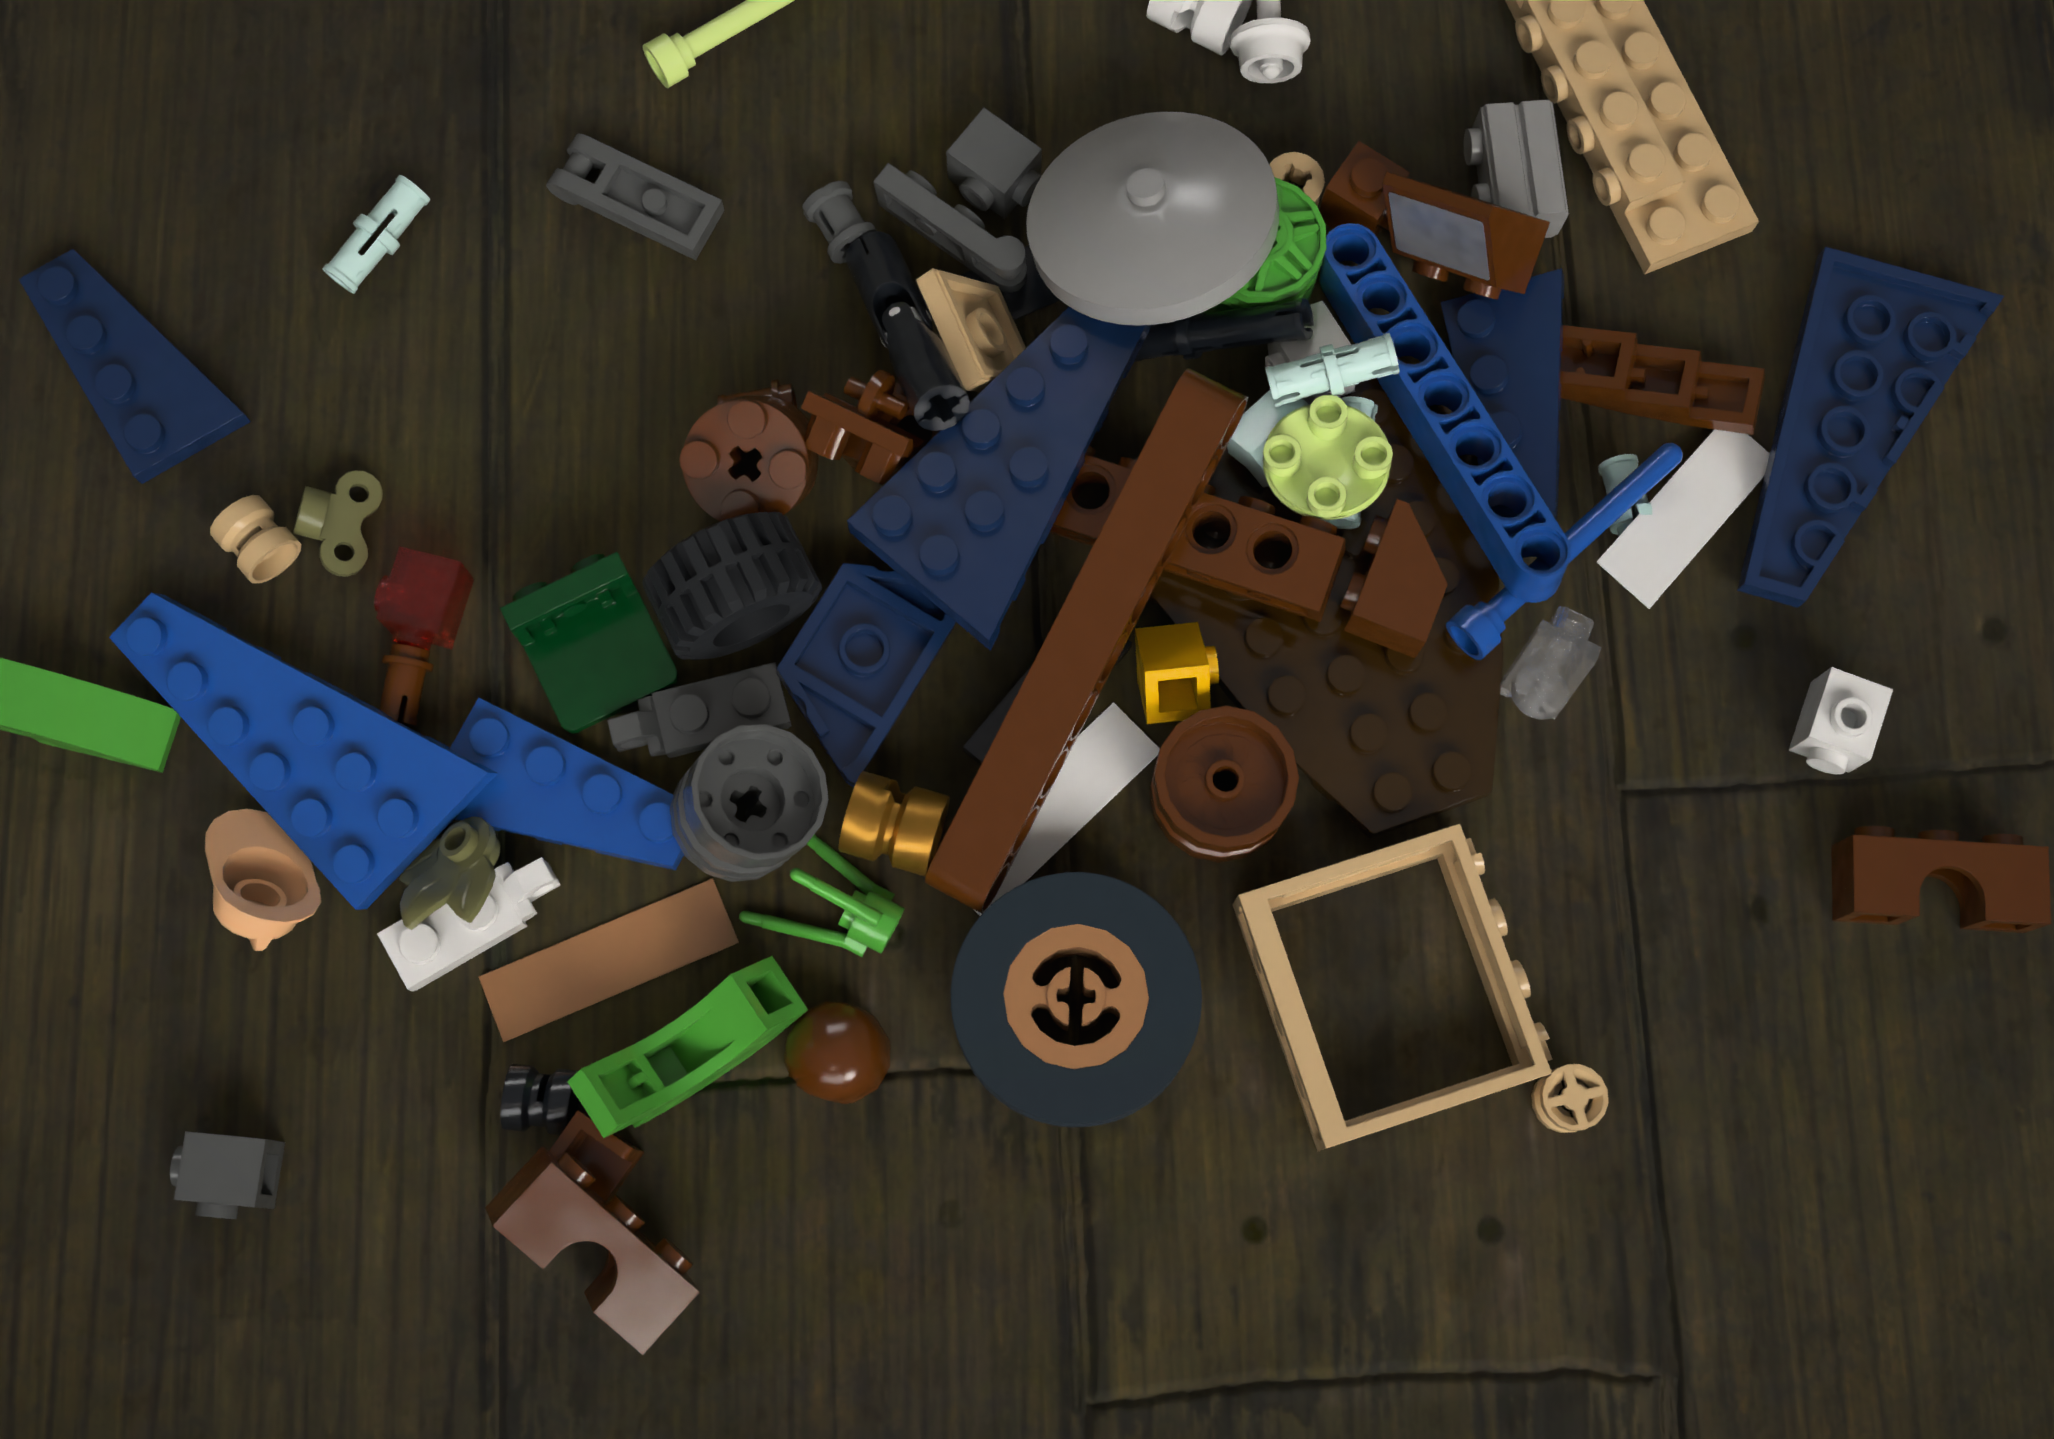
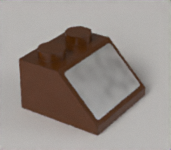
(1462, 236)

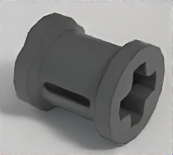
(836, 218)

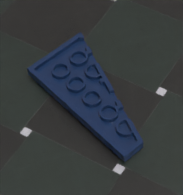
(1857, 389)
(988, 490)

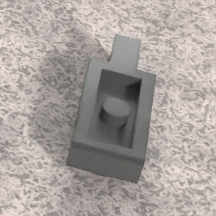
(694, 714)

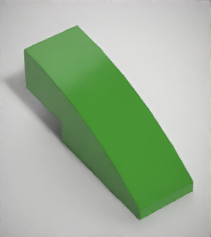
(85, 716)

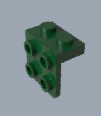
(590, 641)

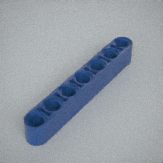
(1448, 436)

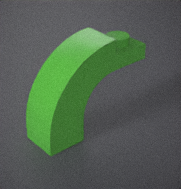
(690, 1051)

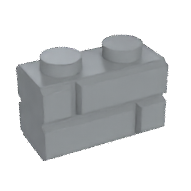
(1519, 160)

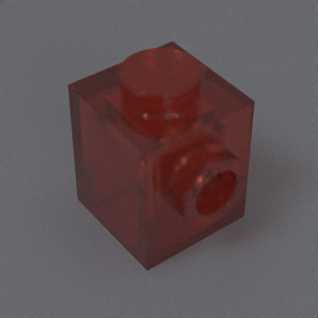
(423, 599)

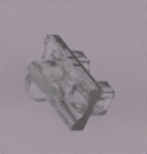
(1551, 665)

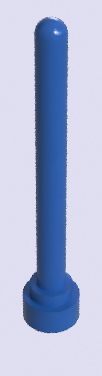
(1479, 626)

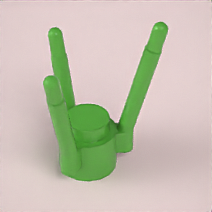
(867, 917)

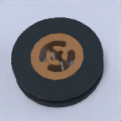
(1154, 1002)

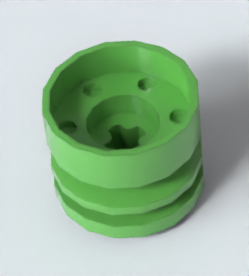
(1294, 258)

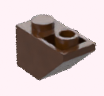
(1401, 586)

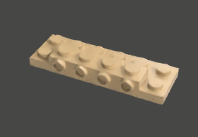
(1635, 126)

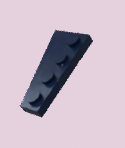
(135, 379)

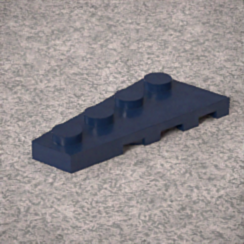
(1514, 366)

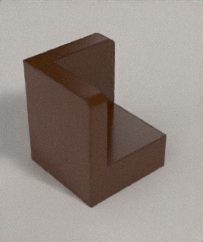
(606, 1158)

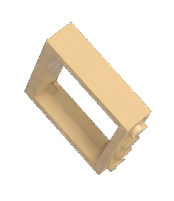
(1483, 928)

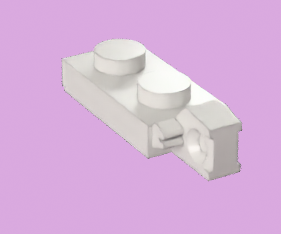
(448, 941)

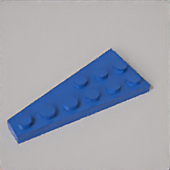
(319, 761)

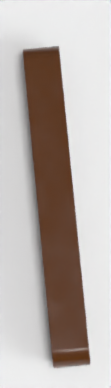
(1086, 639)

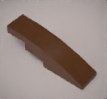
(1658, 381)

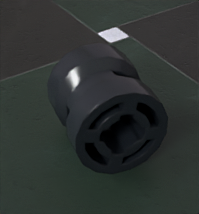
(537, 1099)

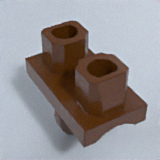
(836, 419)

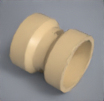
(256, 540)

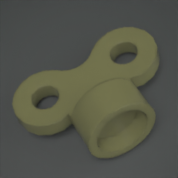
(338, 520)

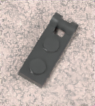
(637, 196)
(951, 229)

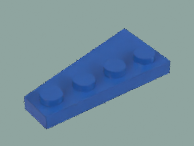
(563, 791)

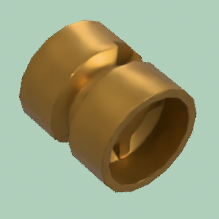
(893, 823)

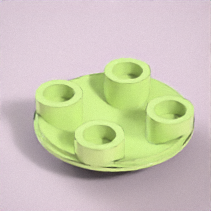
(1327, 459)

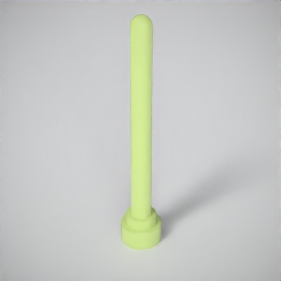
(676, 54)

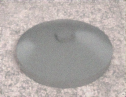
(1153, 218)

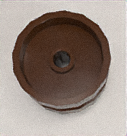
(1231, 746)

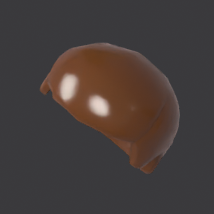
(837, 1052)

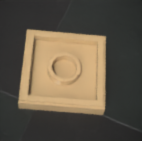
(972, 326)

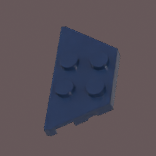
(862, 661)

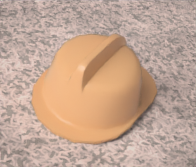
(258, 877)

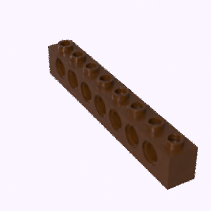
(1297, 587)

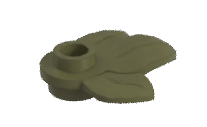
(452, 872)

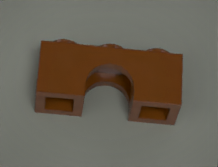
(1995, 880)
(554, 1207)

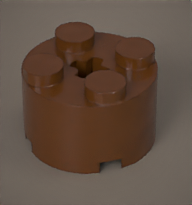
(716, 452)

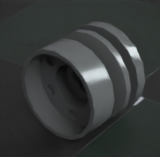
(775, 780)

